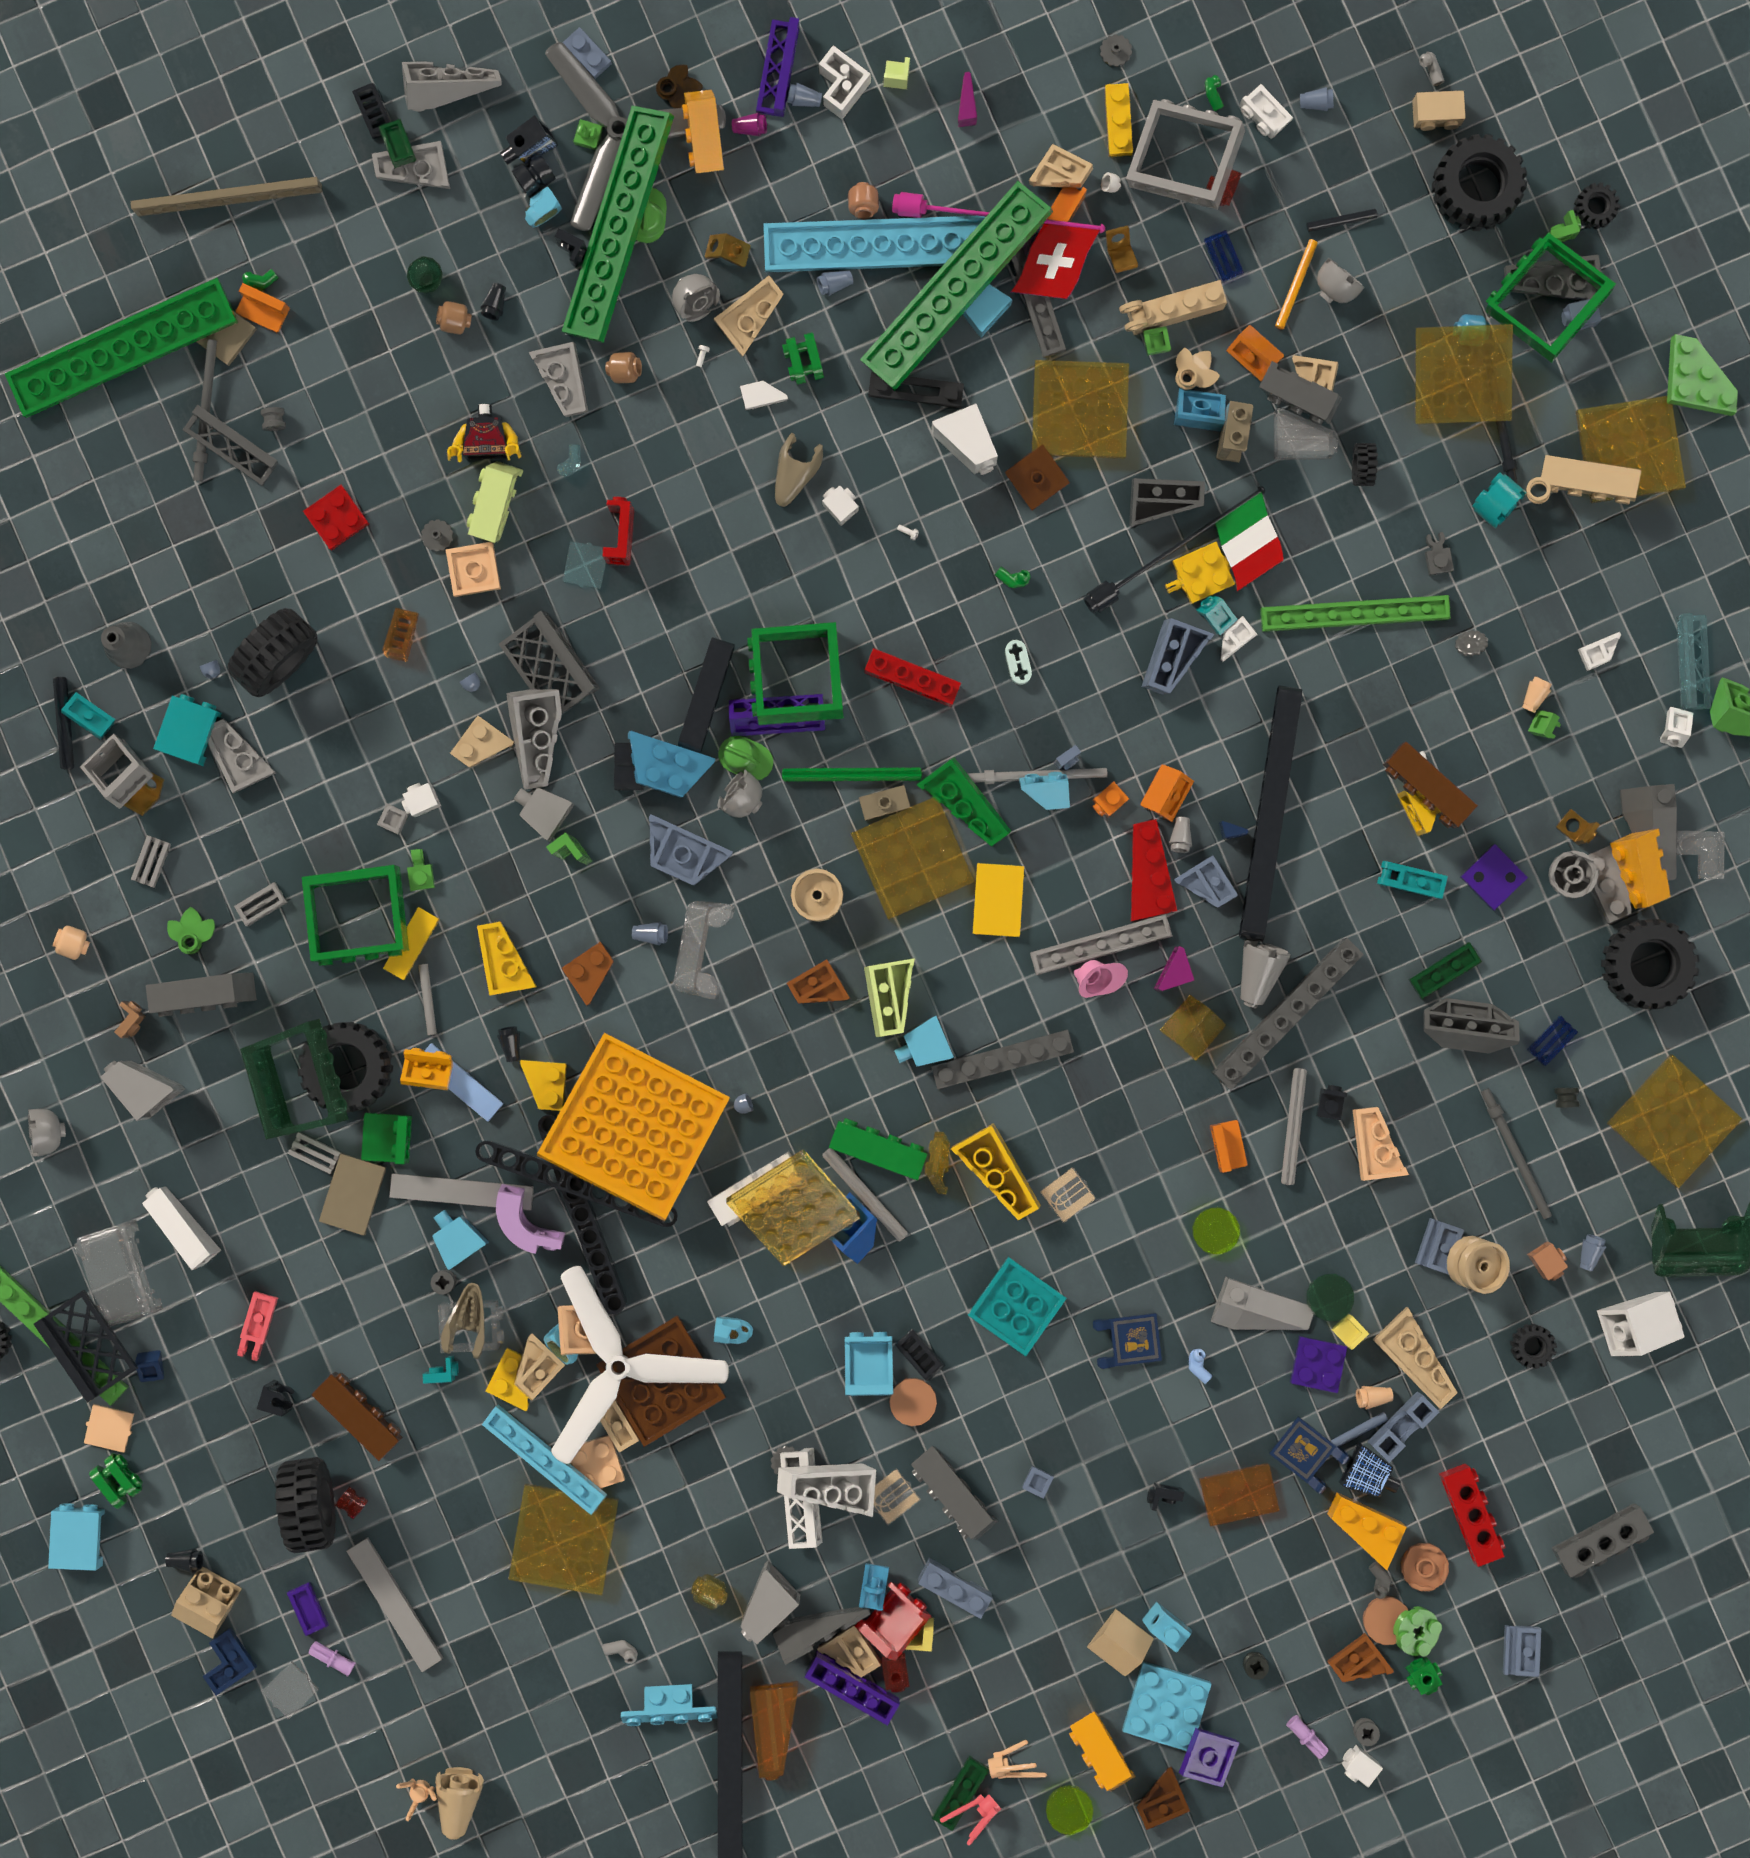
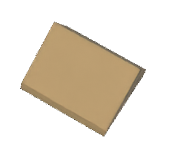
(1121, 1643)

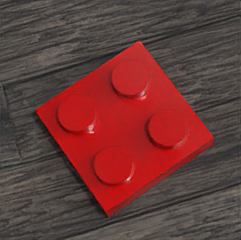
(336, 517)

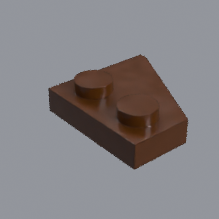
(1162, 1801)

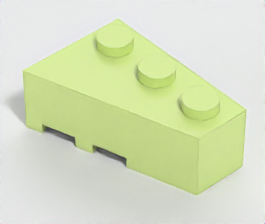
(493, 501)
(888, 995)

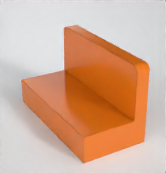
(1067, 204)
(262, 308)
(1254, 352)
(1167, 792)
(1228, 1145)

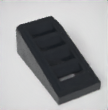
(364, 92)
(939, 1365)

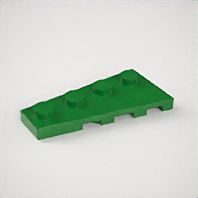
(960, 794)

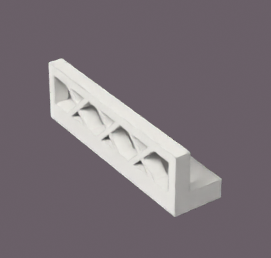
(811, 1511)

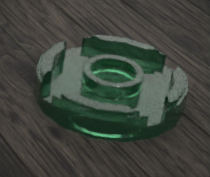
(1330, 1297)

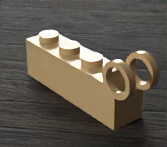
(1174, 307)
(1586, 478)

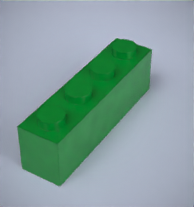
(878, 1150)

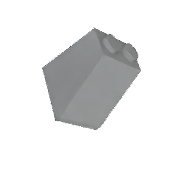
(140, 1088)
(769, 1604)

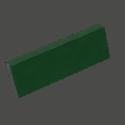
(1445, 970)
(961, 1791)

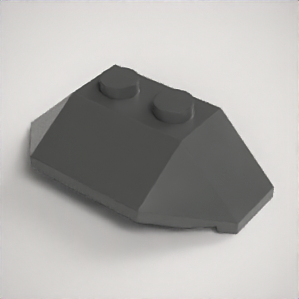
(1470, 1026)

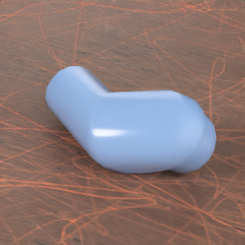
(1196, 1363)

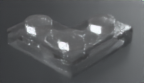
(1708, 847)

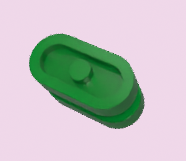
(792, 350)
(116, 1466)

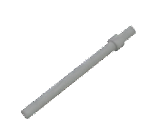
(991, 777)

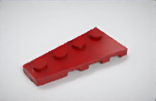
(1151, 881)

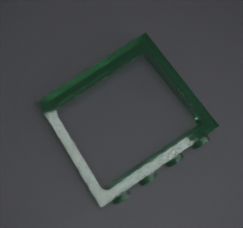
(268, 1090)

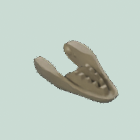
(793, 474)
(466, 1316)

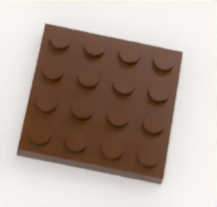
(661, 1407)

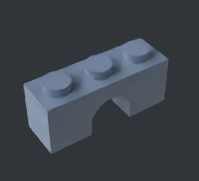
(1411, 1416)
(954, 1589)

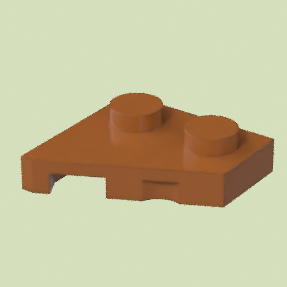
(589, 971)
(818, 985)
(1359, 1660)

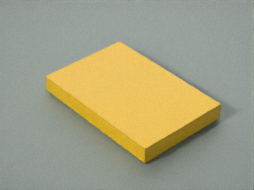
(998, 900)

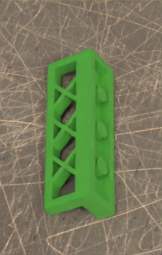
(565, 846)

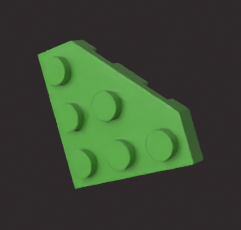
(1697, 380)

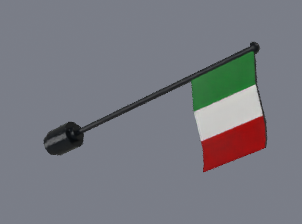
(1244, 537)

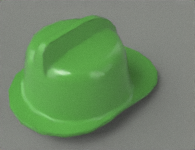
(653, 218)
(743, 754)

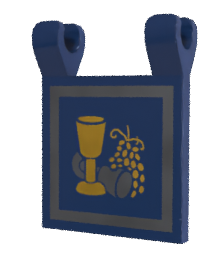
(1133, 1340)
(1304, 1452)

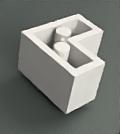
(848, 81)

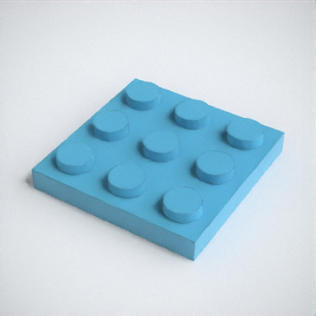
(1166, 1706)

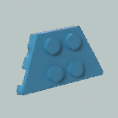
(666, 765)

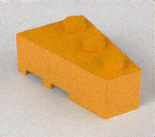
(703, 131)

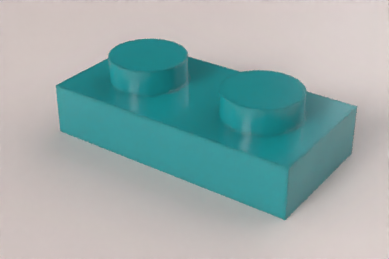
(88, 715)

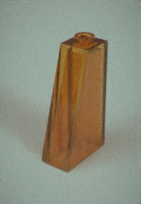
(772, 1720)

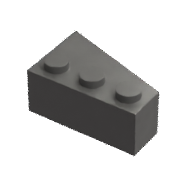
(1299, 394)
(1161, 498)

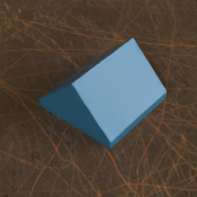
(1200, 410)

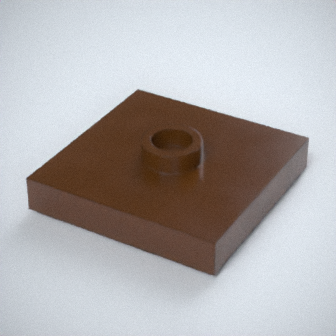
(1037, 477)

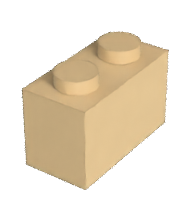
(1438, 110)

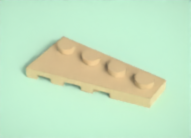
(1411, 1352)

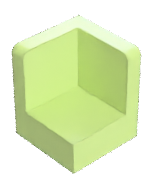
(897, 74)

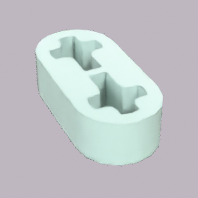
(1012, 663)

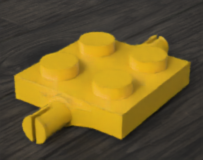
(1202, 573)

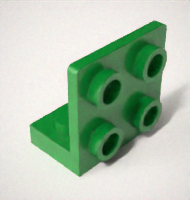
(386, 1138)

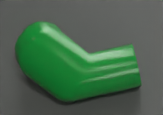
(259, 282)
(1013, 580)

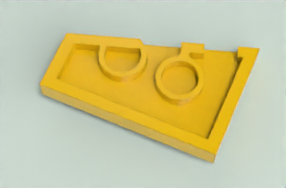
(501, 961)

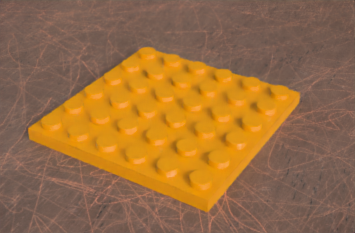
(633, 1126)

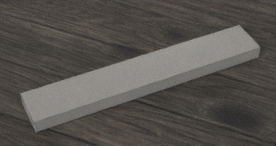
(1101, 944)
(451, 1190)
(394, 1604)

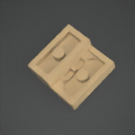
(619, 1427)

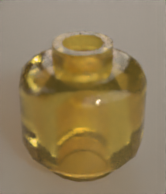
(709, 1591)

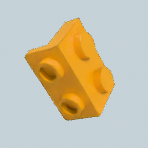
(426, 1069)

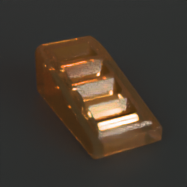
(395, 653)

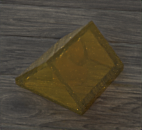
(1193, 1027)

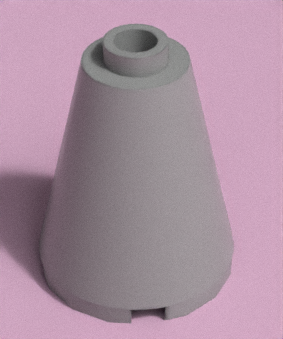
(1260, 971)

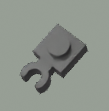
(1439, 558)

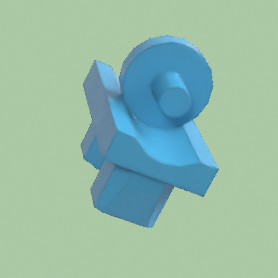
(873, 1586)

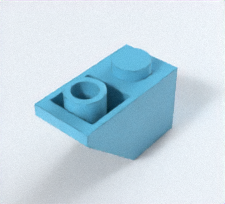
(1048, 790)

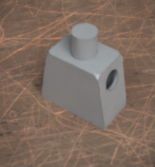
(543, 811)

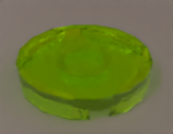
(1216, 1230)
(1069, 1810)

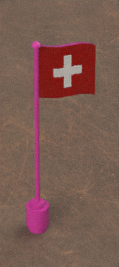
(1054, 256)

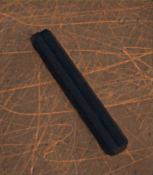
(63, 724)

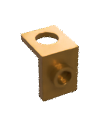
(728, 248)
(1121, 251)
(145, 797)
(1585, 832)

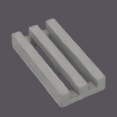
(141, 860)
(278, 894)
(296, 1144)

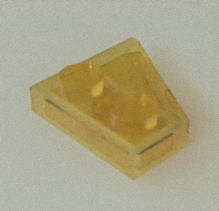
(938, 1161)

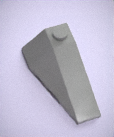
(435, 86)
(534, 727)
(1253, 1308)

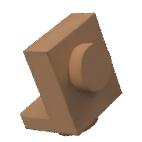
(130, 1025)

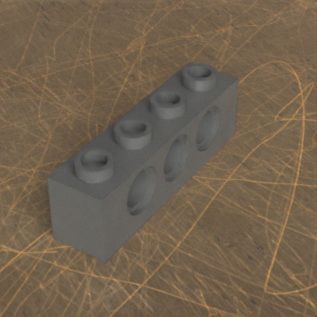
(1568, 1550)

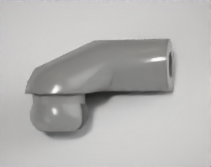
(1430, 61)
(623, 1648)

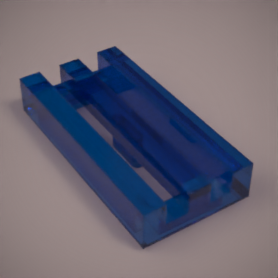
(1230, 274)
(1566, 1026)

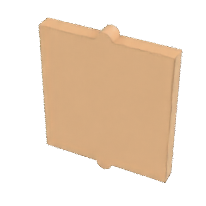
(108, 1428)

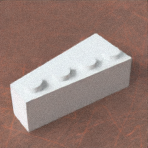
(718, 1203)
(835, 1486)

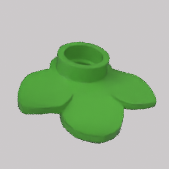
(191, 927)

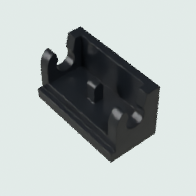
(273, 1400)

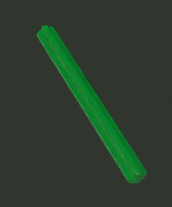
(851, 774)

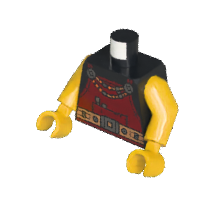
(484, 438)

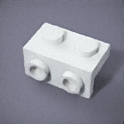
(1265, 112)

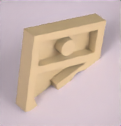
(1061, 169)
(1316, 370)
(480, 743)
(536, 1368)
(852, 1651)

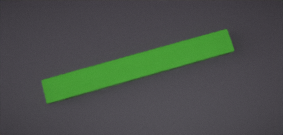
(1355, 613)

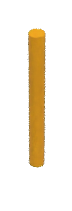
(1296, 284)

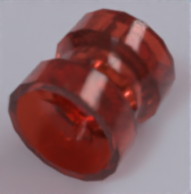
(355, 1507)

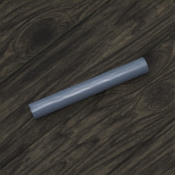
(1360, 1429)

